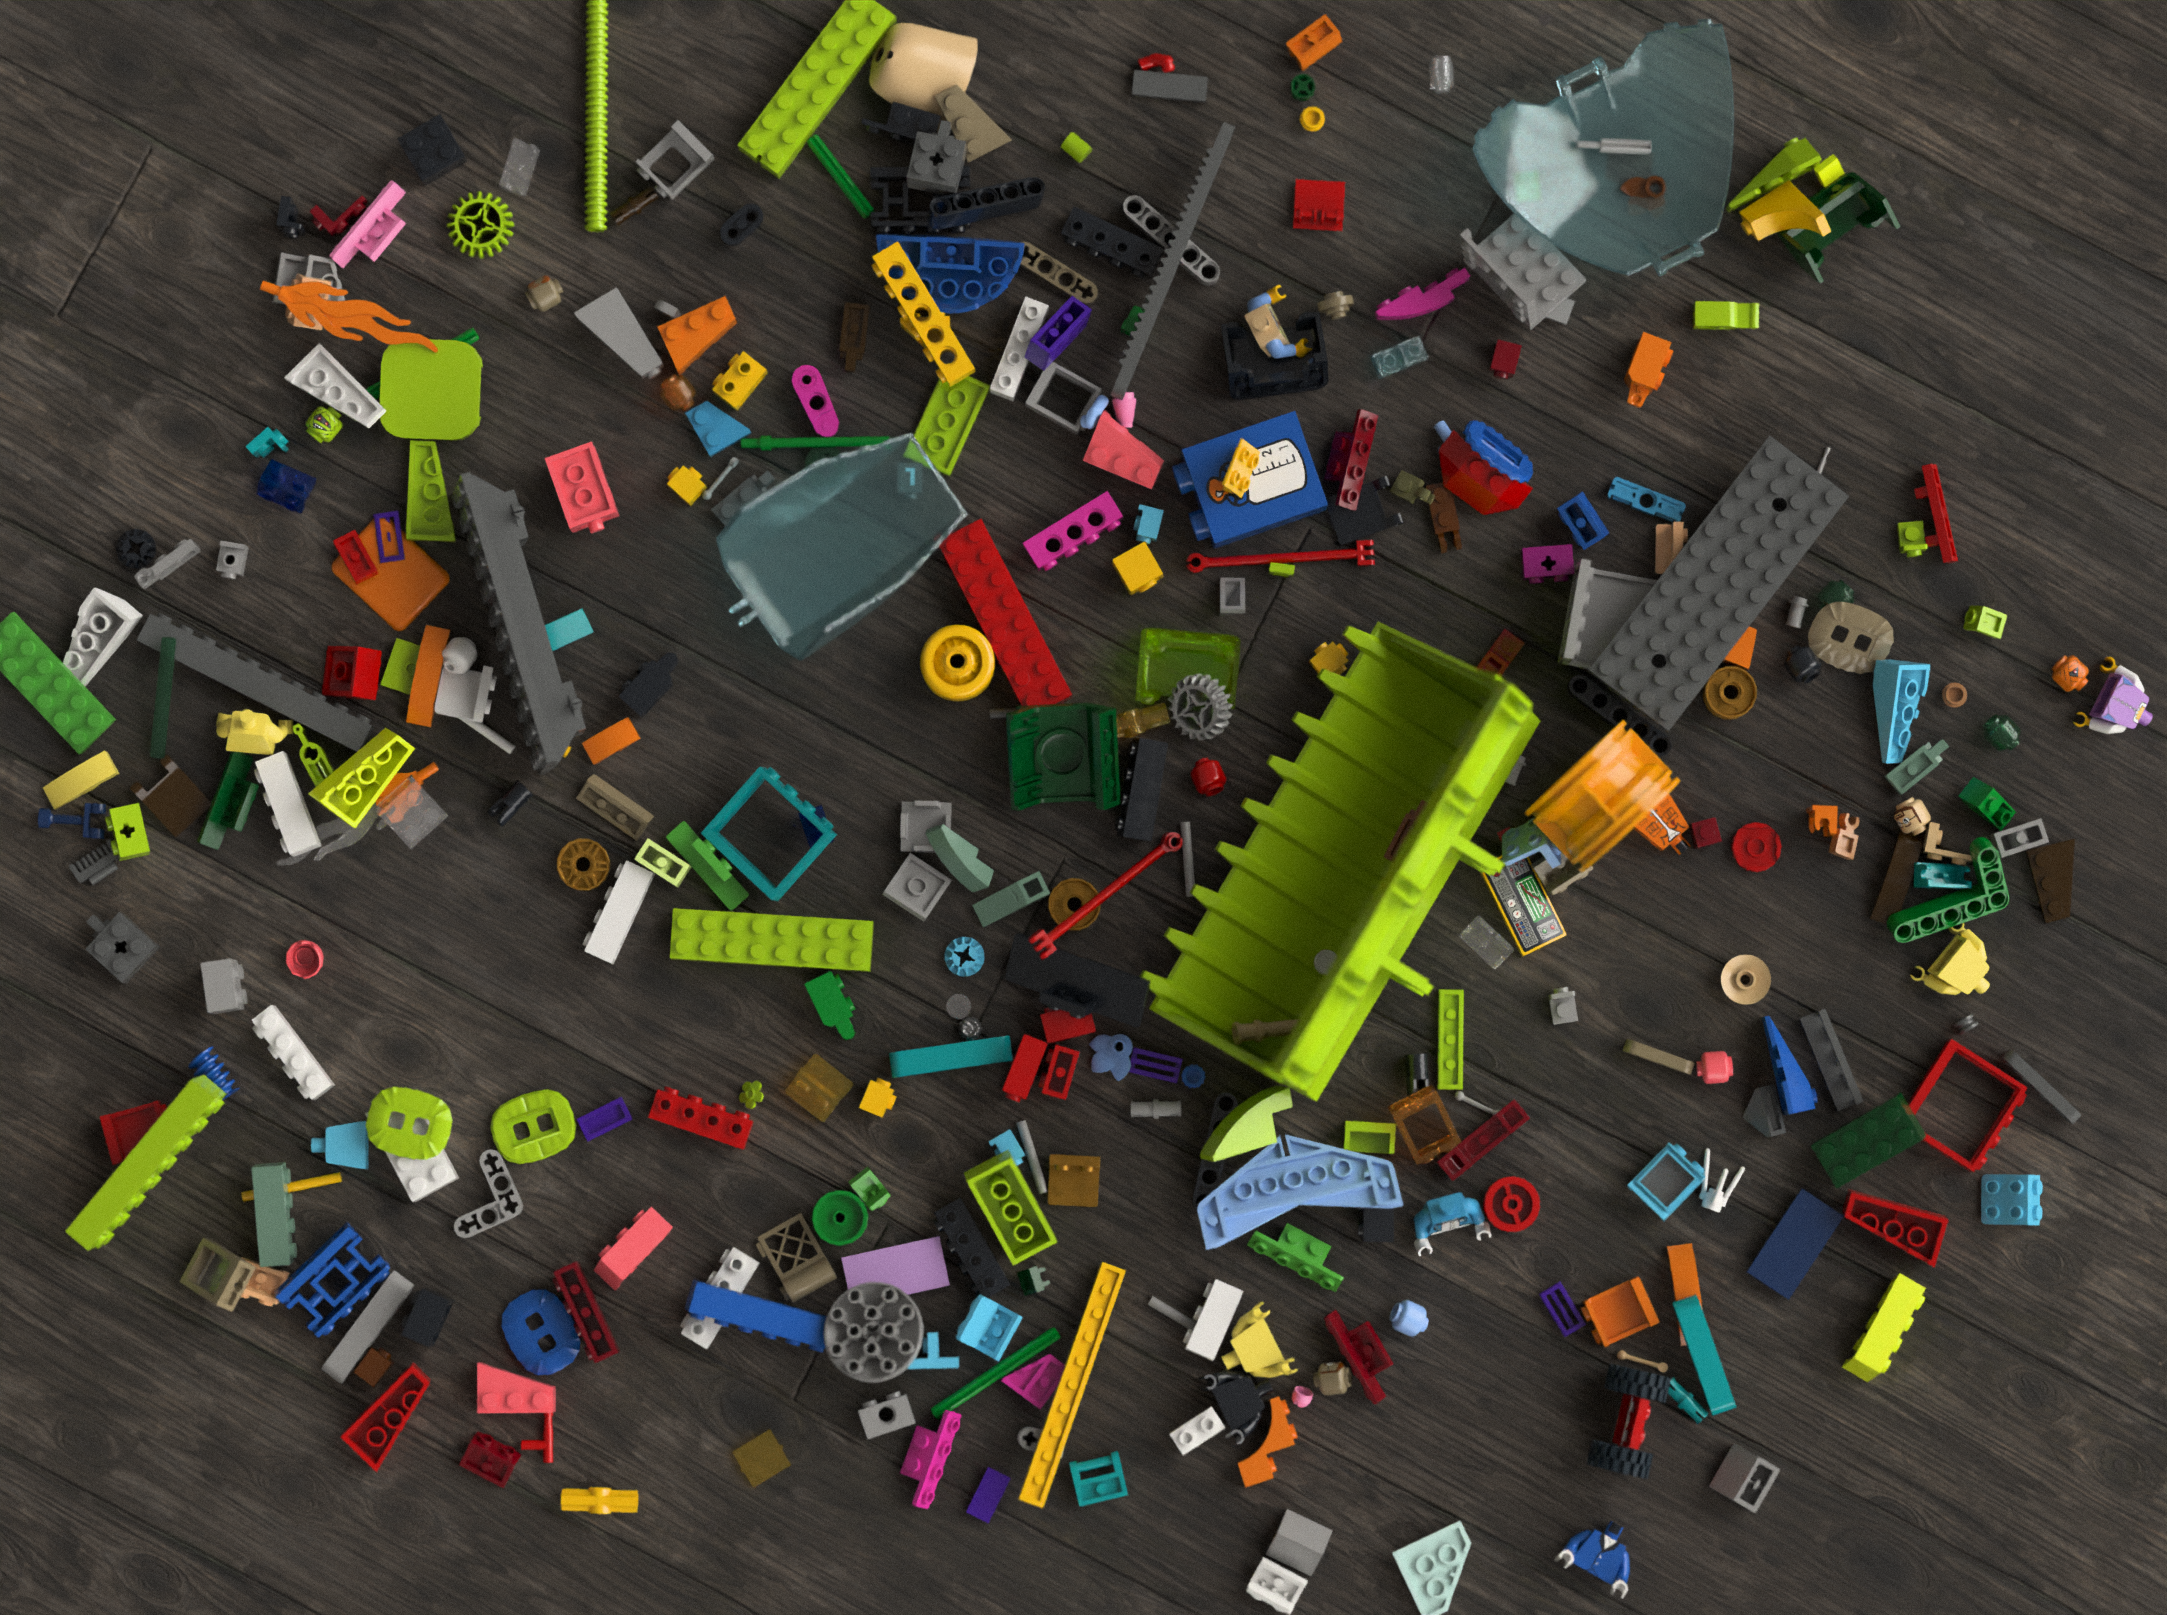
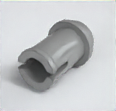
(1796, 611)
(1512, 778)

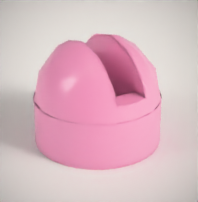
(1302, 1396)

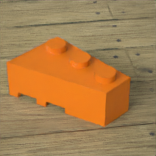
(696, 331)

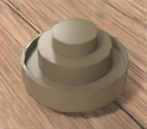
(1335, 305)

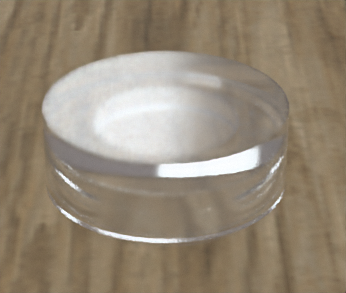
(958, 1006)

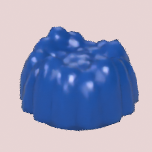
(1193, 1076)

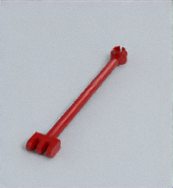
(1358, 553)
(1047, 939)

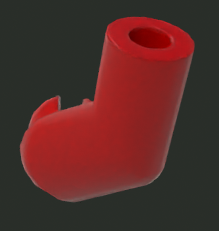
(1157, 60)

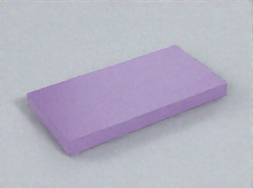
(907, 1266)

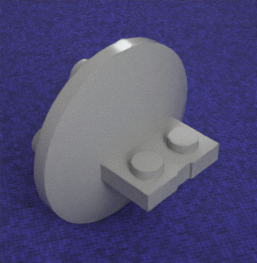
(873, 1332)

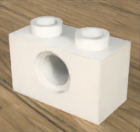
(1197, 1430)

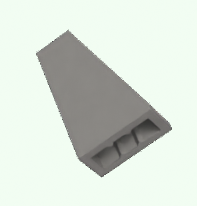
(618, 329)

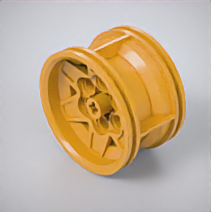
(1602, 796)

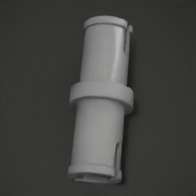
(1156, 1108)

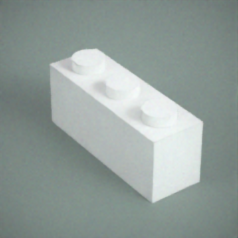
(1212, 1319)

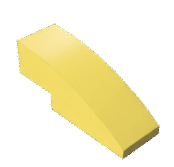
(80, 780)

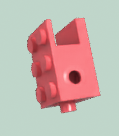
(582, 488)

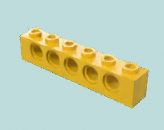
(895, 257)

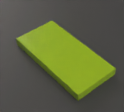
(950, 420)

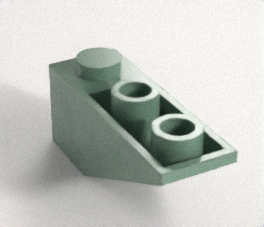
(1011, 899)

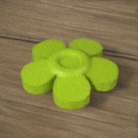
(751, 1094)

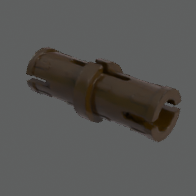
(634, 205)

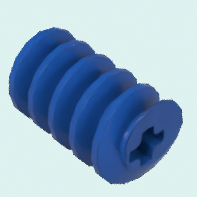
(207, 1066)

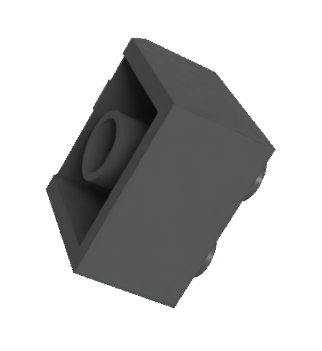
(939, 149)
(106, 946)

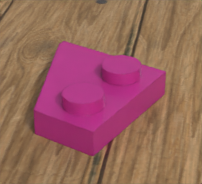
(1036, 1380)

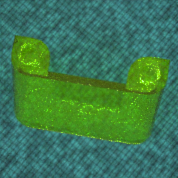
(1174, 654)

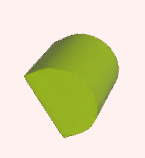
(1076, 147)

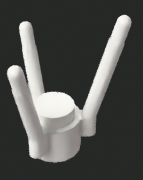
(1714, 1198)

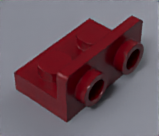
(490, 1459)

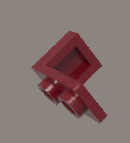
(322, 221)

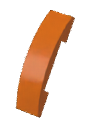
(427, 676)
(1684, 1275)

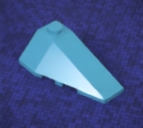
(1896, 696)

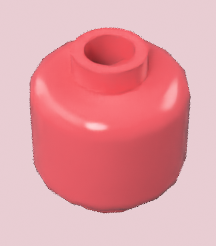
(1715, 1067)

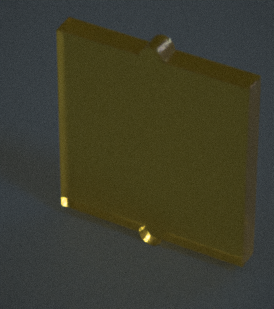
(761, 1458)

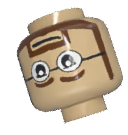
(1912, 816)

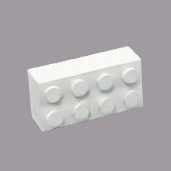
(417, 1175)

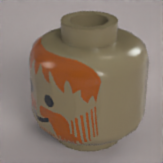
(544, 293)

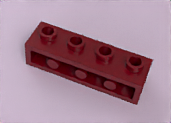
(586, 1311)

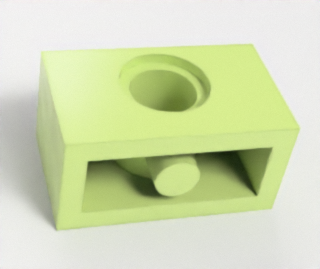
(662, 862)

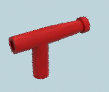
(545, 1444)

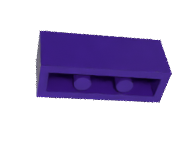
(1057, 333)

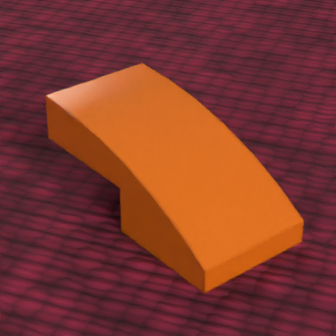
(611, 740)

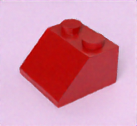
(351, 672)

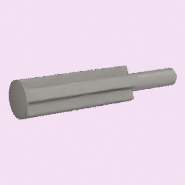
(1623, 146)

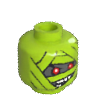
(324, 424)

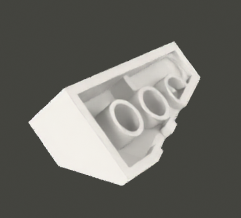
(99, 632)

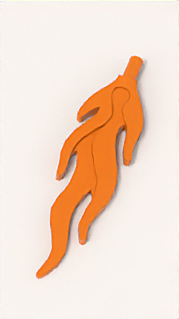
(346, 313)

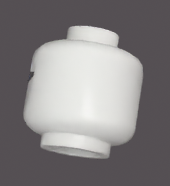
(459, 655)

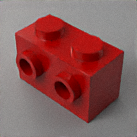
(1060, 1072)

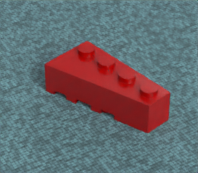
(1902, 1225)

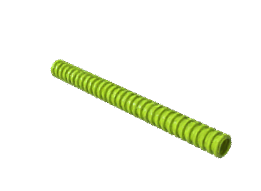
(596, 115)

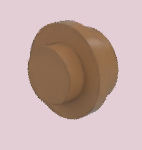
(1954, 695)

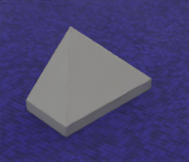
(1232, 596)

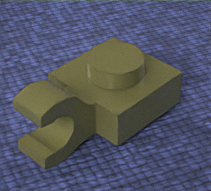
(1410, 487)

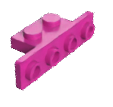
(928, 1455)

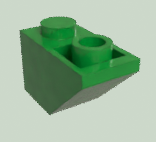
(1987, 803)

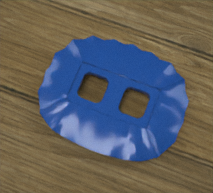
(1498, 451)
(525, 1342)

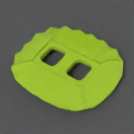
(527, 1109)
(404, 1141)

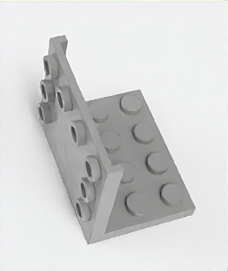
(1522, 269)
(1597, 611)

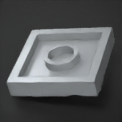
(917, 887)

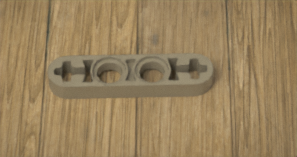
(1058, 269)

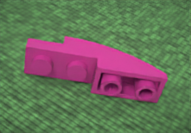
(1415, 303)

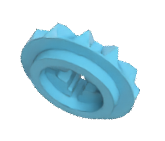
(969, 967)

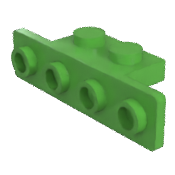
(711, 869)
(1300, 1253)

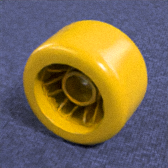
(962, 682)

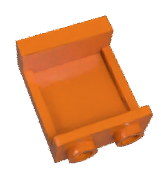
(1619, 1312)

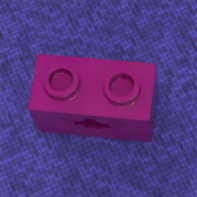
(1535, 556)

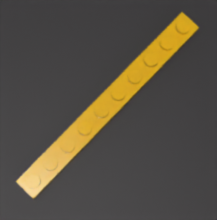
(1071, 1385)

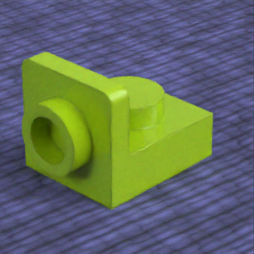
(1911, 538)
(1985, 621)

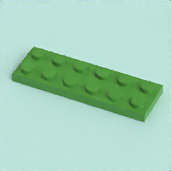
(50, 685)

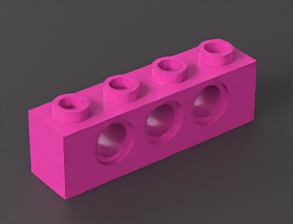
(1101, 505)

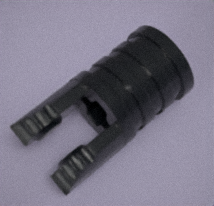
(514, 798)
(1416, 1069)

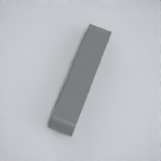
(1165, 229)
(367, 1327)

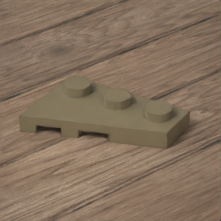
(970, 123)

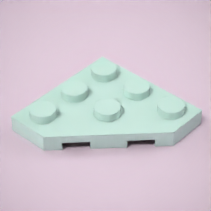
(1434, 1567)

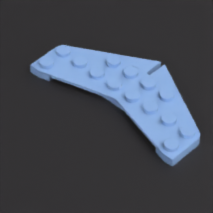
(1309, 1176)

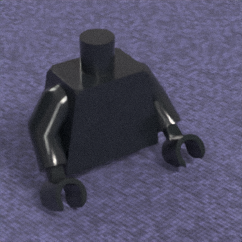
(1238, 1400)

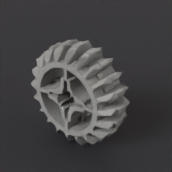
(1199, 691)

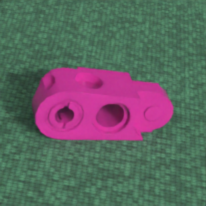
(825, 419)

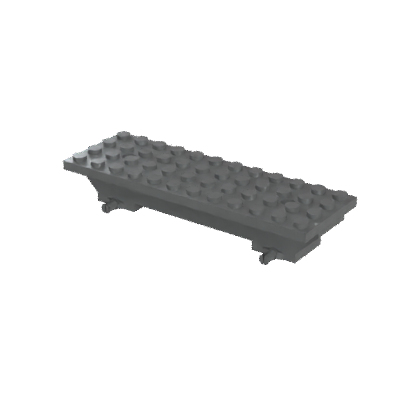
(495, 541)
(1718, 584)

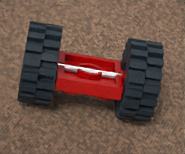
(1630, 1421)

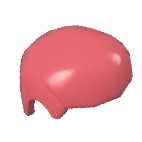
(304, 958)

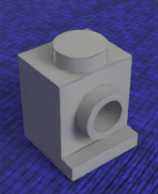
(239, 552)

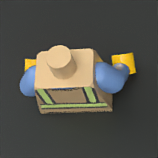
(1268, 329)

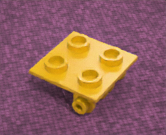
(1240, 469)

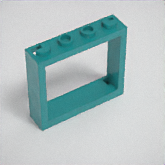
(713, 834)

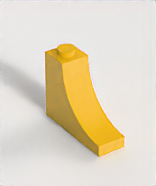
(1782, 210)

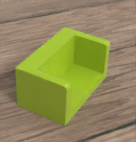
(1369, 1137)

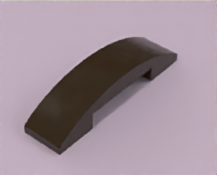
(1898, 876)

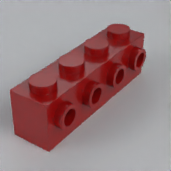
(700, 1118)

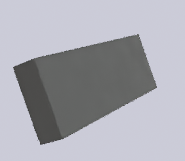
(1169, 86)

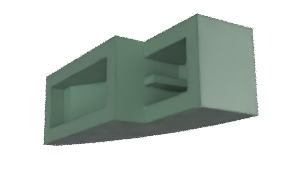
(960, 858)

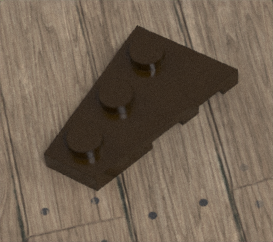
(2052, 877)

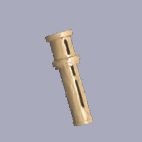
(1258, 1031)

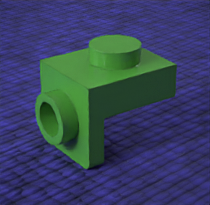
(870, 1189)

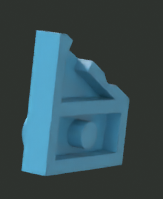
(715, 427)

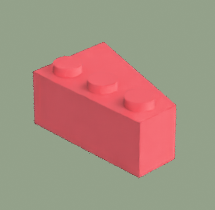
(1122, 454)
(632, 1247)
(511, 1393)

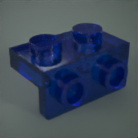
(285, 486)

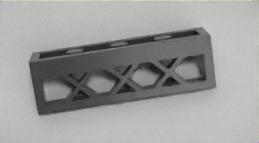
(1831, 1060)

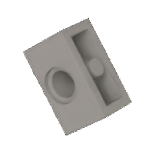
(2019, 838)
(875, 1425)

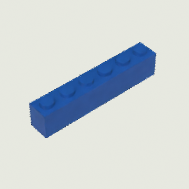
(757, 1314)

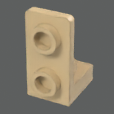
(1932, 838)

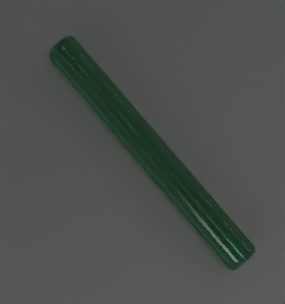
(163, 697)

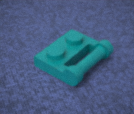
(1099, 1487)

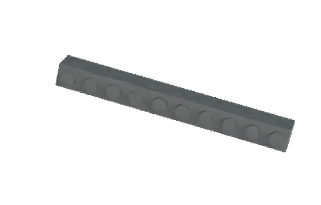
(259, 685)

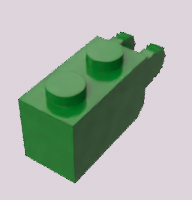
(831, 1003)

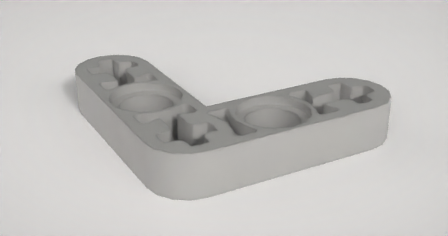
(497, 1206)

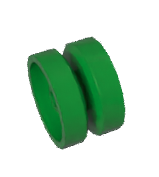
(825, 1217)

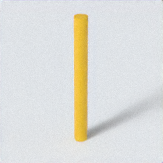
(302, 1184)

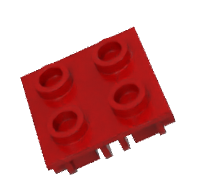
(1319, 205)

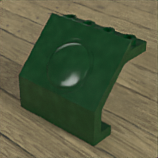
(1063, 755)

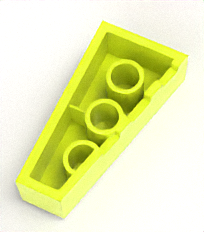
(363, 777)
(1885, 1328)

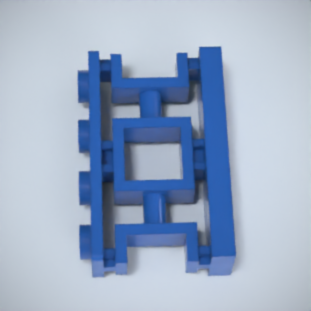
(317, 1265)

